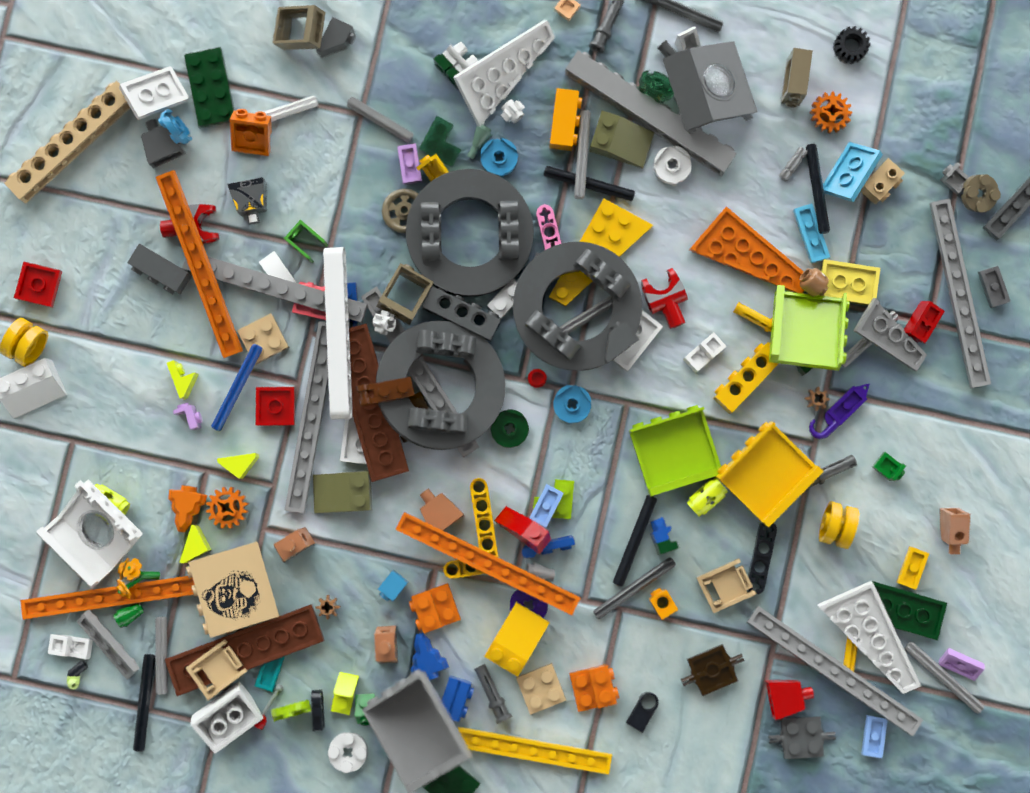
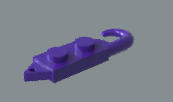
(841, 410)

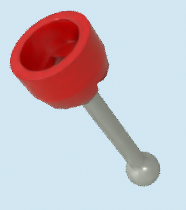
(261, 724)

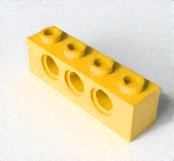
(731, 402)

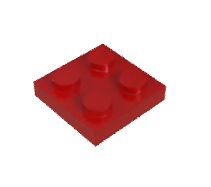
(38, 284)
(275, 406)

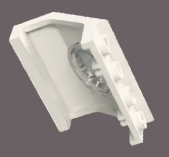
(90, 534)

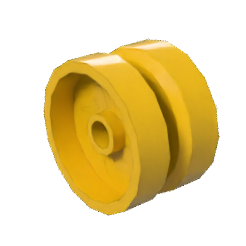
(23, 342)
(839, 525)

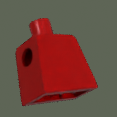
(787, 697)

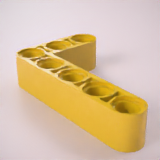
(482, 535)

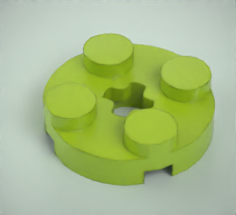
(291, 710)

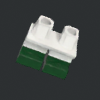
(452, 62)

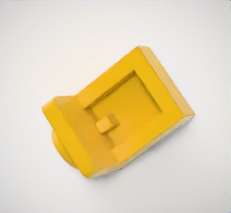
(432, 167)

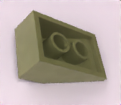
(621, 140)
(342, 492)

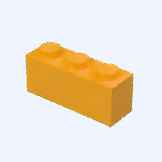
(565, 119)

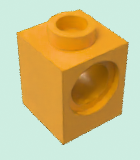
(669, 609)

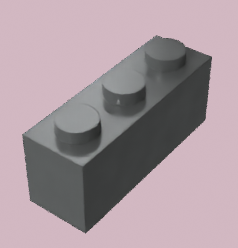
(159, 269)

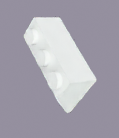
(31, 387)
(226, 717)

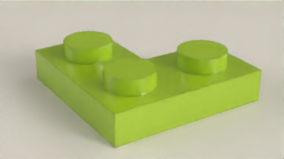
(564, 507)

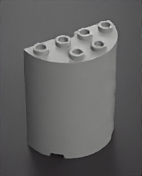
(416, 731)

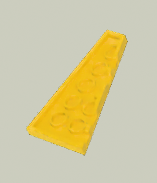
(610, 228)

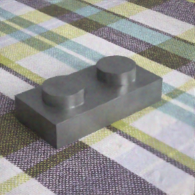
(994, 286)

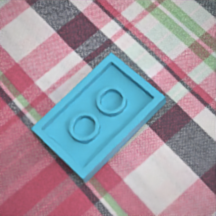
(851, 171)

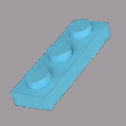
(812, 239)

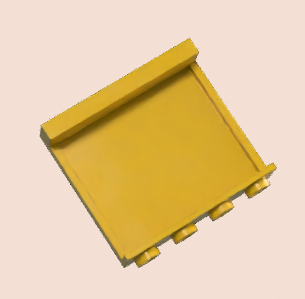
(768, 473)

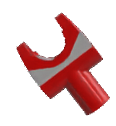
(199, 212)
(667, 299)

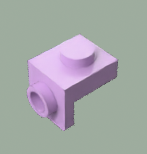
(193, 417)

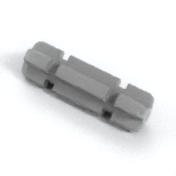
(793, 164)

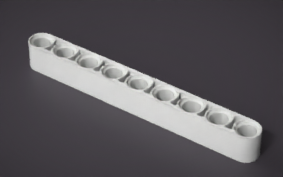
(337, 333)

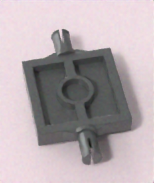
(802, 737)

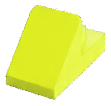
(183, 384)
(344, 693)

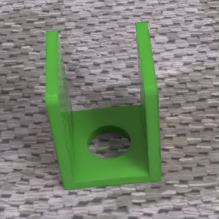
(295, 231)

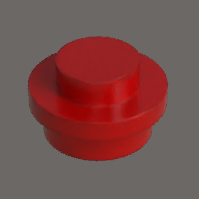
(537, 378)

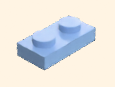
(546, 505)
(874, 736)

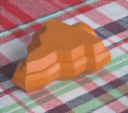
(185, 505)

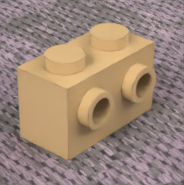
(881, 181)

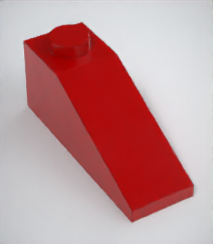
(524, 529)

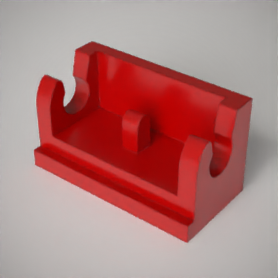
(923, 321)

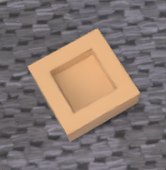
(567, 8)

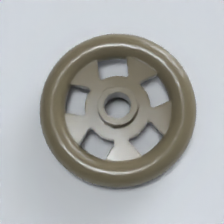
(388, 206)

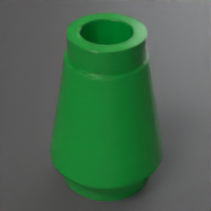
(128, 614)

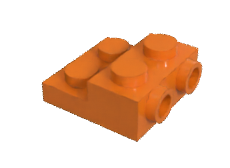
(250, 132)
(434, 608)
(594, 687)

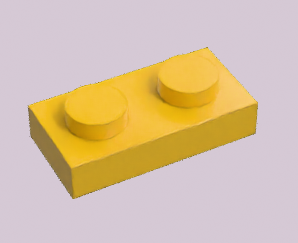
(912, 568)

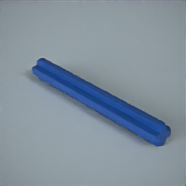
(236, 387)

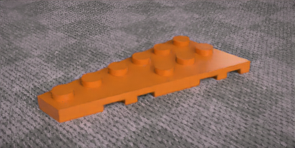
(742, 248)

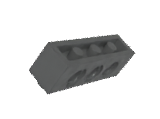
(437, 295)

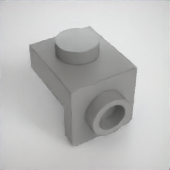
(954, 178)

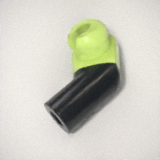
(73, 675)

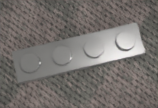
(109, 646)

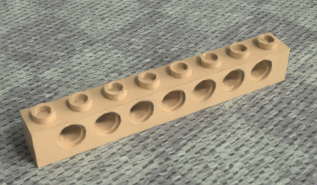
(68, 152)

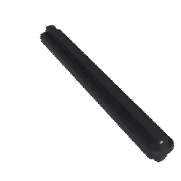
(592, 184)
(817, 189)
(635, 540)
(144, 702)

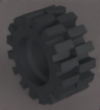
(854, 34)

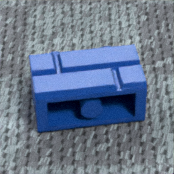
(455, 697)

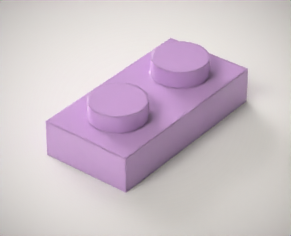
(408, 162)
(961, 664)

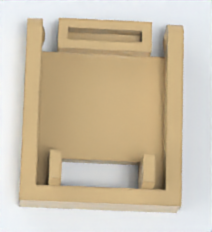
(729, 583)
(220, 667)

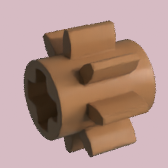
(811, 398)
(331, 603)

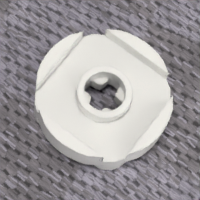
(671, 154)
(336, 753)

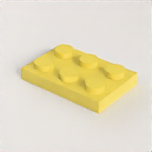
(856, 280)

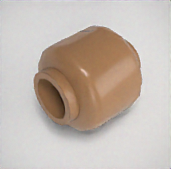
(814, 282)

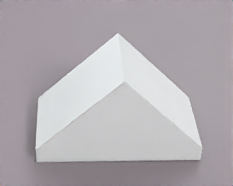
(687, 39)

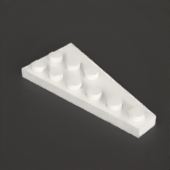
(495, 75)
(868, 626)

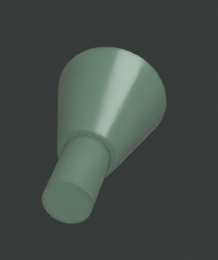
(481, 136)

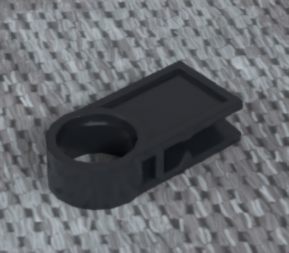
(317, 706)
(641, 716)

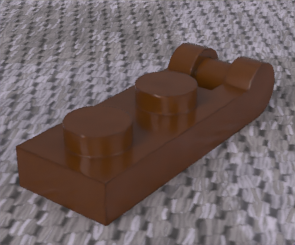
(386, 391)

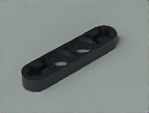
(765, 558)

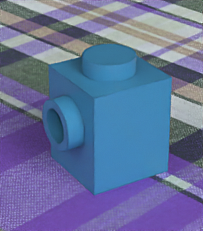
(392, 586)

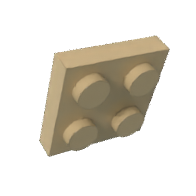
(266, 334)
(541, 688)

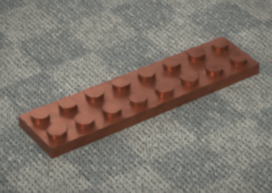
(378, 439)
(252, 646)

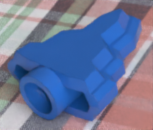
(427, 657)

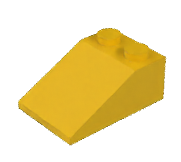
(516, 639)

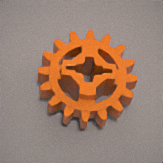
(838, 108)
(222, 514)

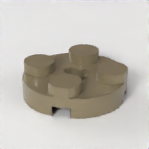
(990, 193)

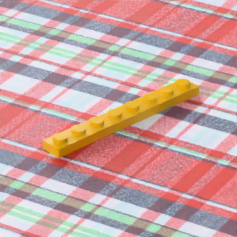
(536, 750)

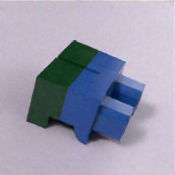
(660, 537)

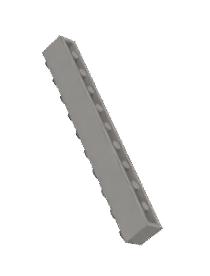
(648, 112)

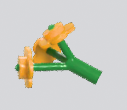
(132, 570)

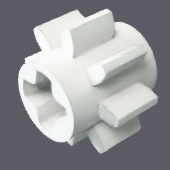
(512, 111)
(384, 322)

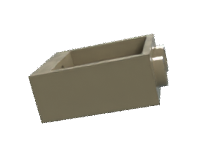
(313, 28)
(796, 77)
(394, 308)

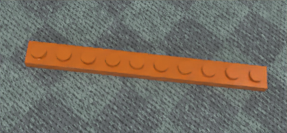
(199, 263)
(488, 563)
(106, 597)

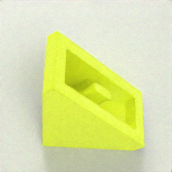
(239, 464)
(195, 545)

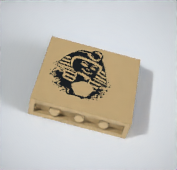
(232, 589)

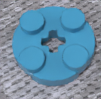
(176, 127)
(499, 146)
(574, 393)

